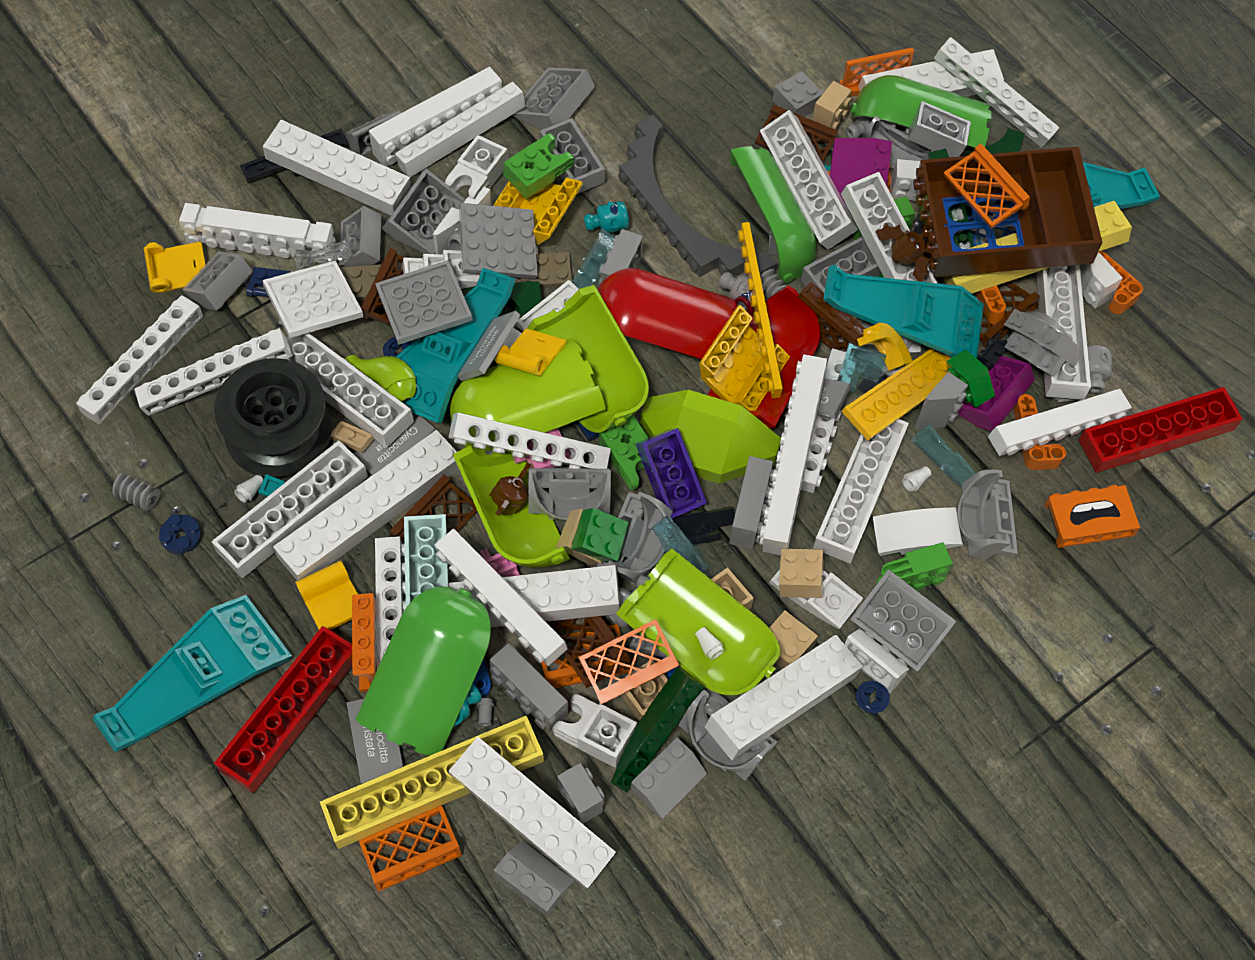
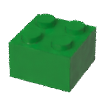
(974, 374)
(599, 535)

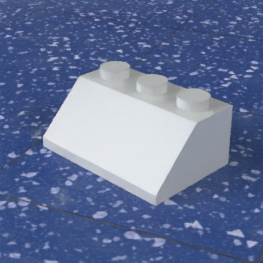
(876, 659)

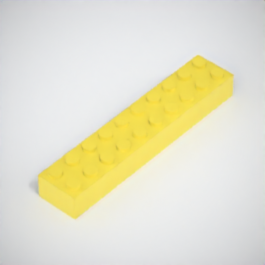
(1113, 230)
(421, 785)

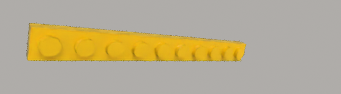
(760, 315)

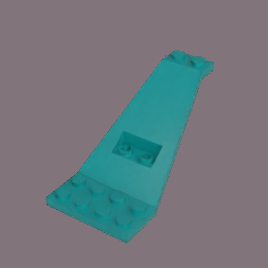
(1122, 187)
(925, 312)
(437, 367)
(229, 645)

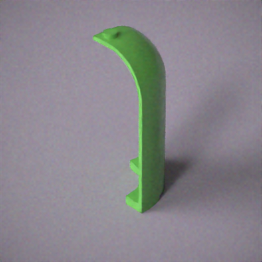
(898, 98)
(787, 221)
(428, 669)

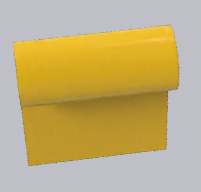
(328, 595)

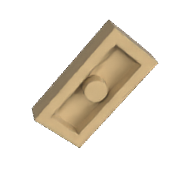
(352, 436)

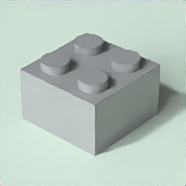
(797, 94)
(580, 793)

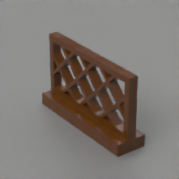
(811, 127)
(385, 272)
(1030, 303)
(844, 323)
(432, 498)
(604, 635)

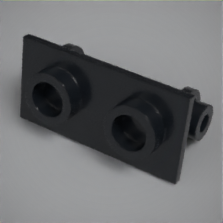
(994, 346)

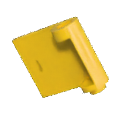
(174, 266)
(530, 352)

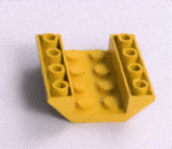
(547, 205)
(735, 364)

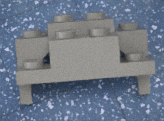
(898, 134)
(1035, 332)
(568, 491)
(990, 523)
(640, 543)
(694, 724)

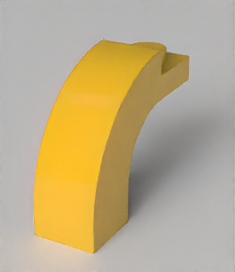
(888, 343)

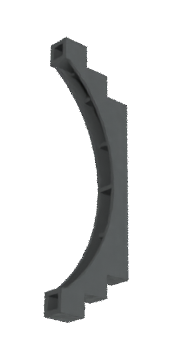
(699, 251)

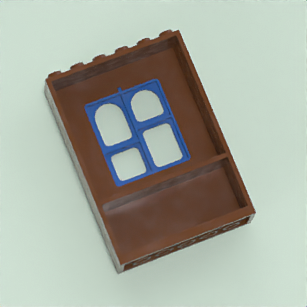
(1051, 231)

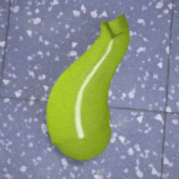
(388, 373)

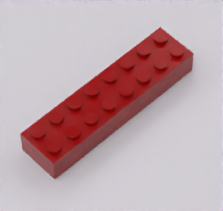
(1160, 429)
(286, 710)

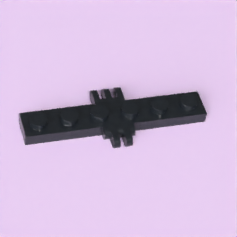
(262, 167)

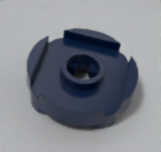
(179, 523)

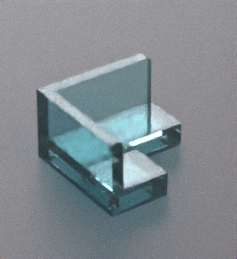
(861, 363)

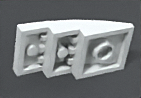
(452, 221)
(455, 259)
(916, 529)
(836, 602)

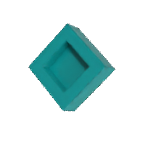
(269, 485)

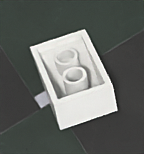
(1099, 281)

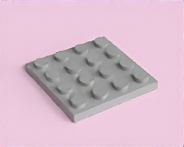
(498, 240)
(423, 302)

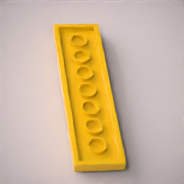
(897, 394)

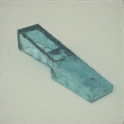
(940, 453)

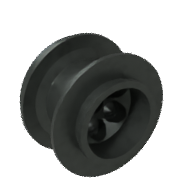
(273, 440)

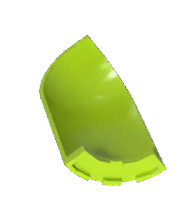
(607, 351)
(528, 400)
(520, 537)
(686, 602)

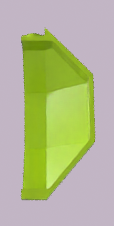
(714, 431)

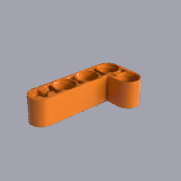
(1127, 291)
(994, 305)
(1043, 452)

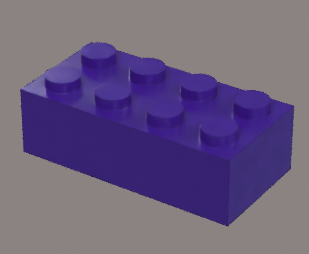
(671, 472)

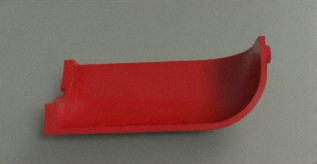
(665, 310)
(797, 333)

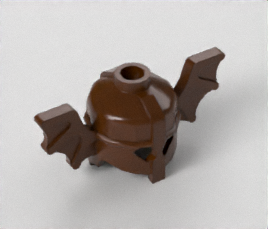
(905, 250)
(510, 493)

